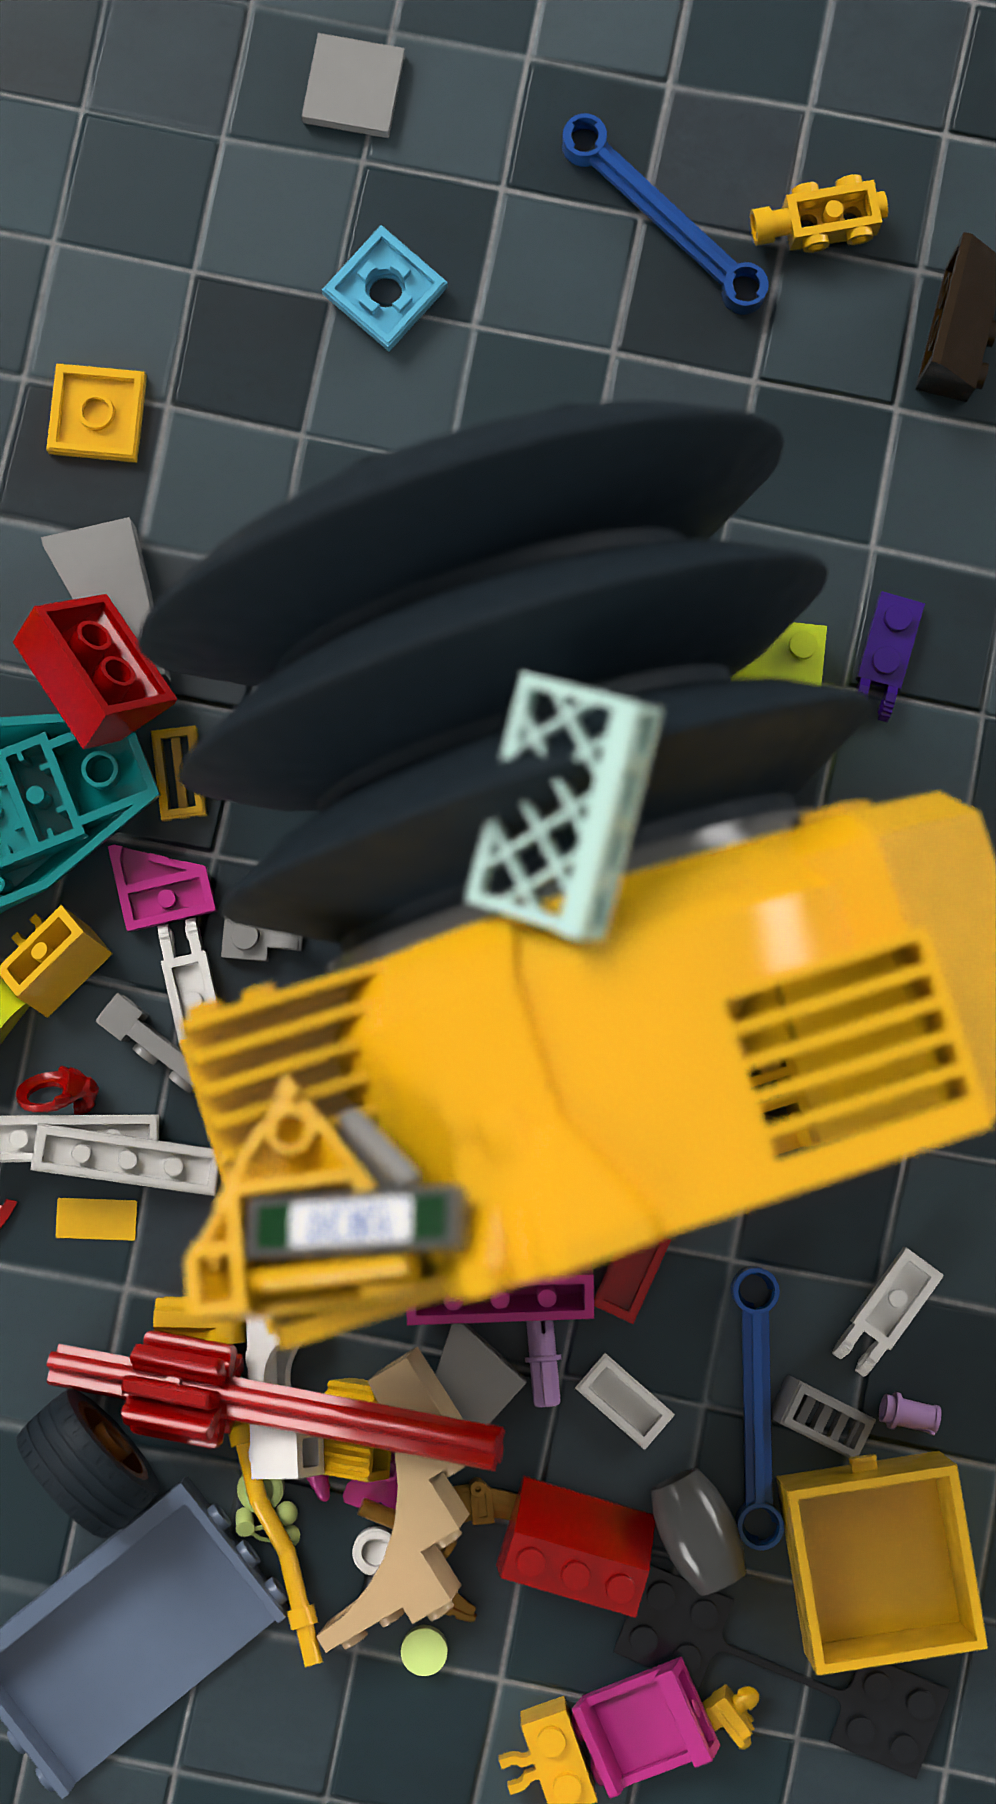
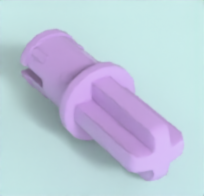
(543, 1363)

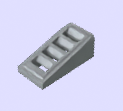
(795, 1404)

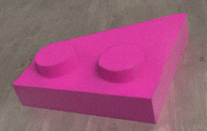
(159, 888)

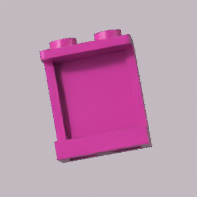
(644, 1726)

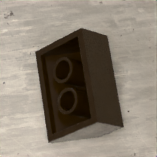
(961, 323)

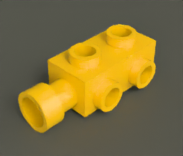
(826, 211)

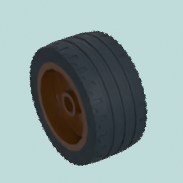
(87, 1463)

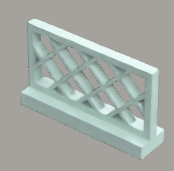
(608, 819)

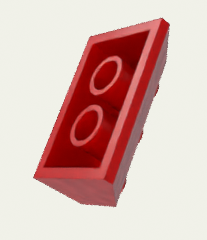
(92, 669)
(577, 1546)

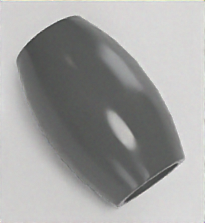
(698, 1531)

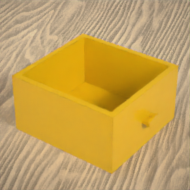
(881, 1562)

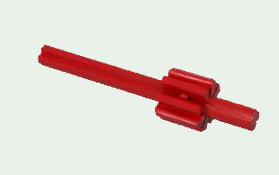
(194, 1394)

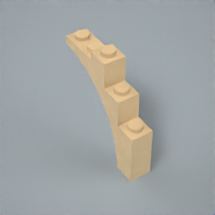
(427, 1518)

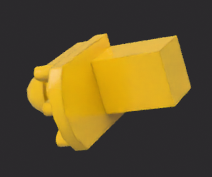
(731, 1712)

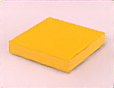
(96, 412)

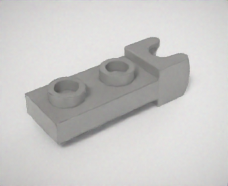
(127, 1022)

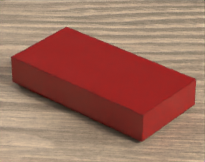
(629, 1279)

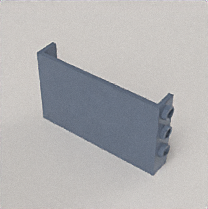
(129, 1634)

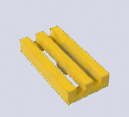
(184, 810)

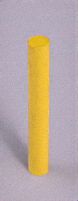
(332, 1273)

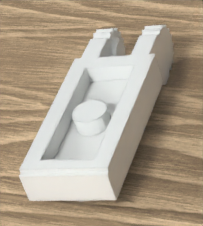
(188, 976)
(889, 1308)

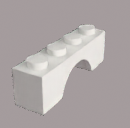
(275, 1451)

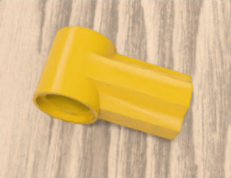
(172, 1317)

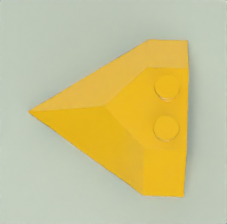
(285, 1157)

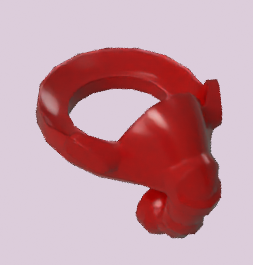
(70, 1080)

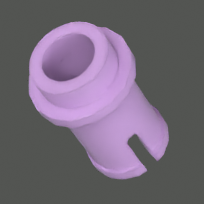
(909, 1414)

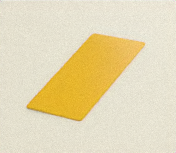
(96, 1219)

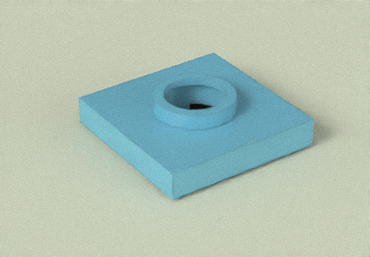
(378, 259)

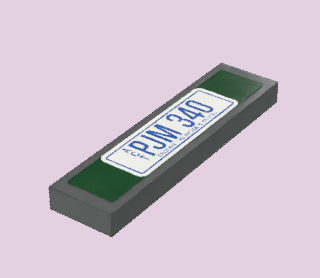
(357, 1223)

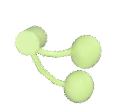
(286, 1512)

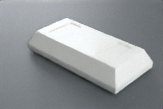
(624, 1401)

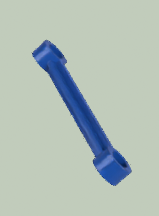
(663, 213)
(757, 1408)

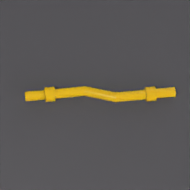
(302, 1615)

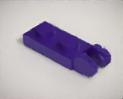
(888, 648)

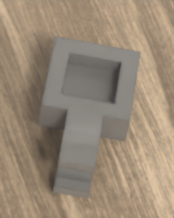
(255, 943)

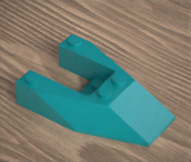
(61, 800)

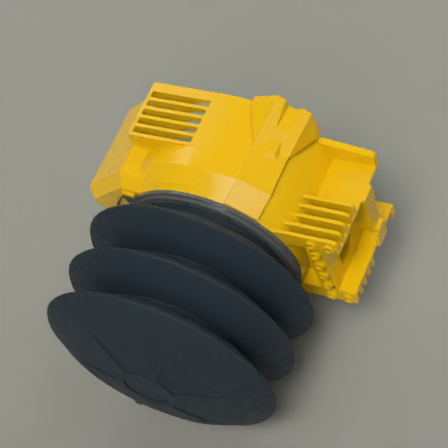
(551, 1074)

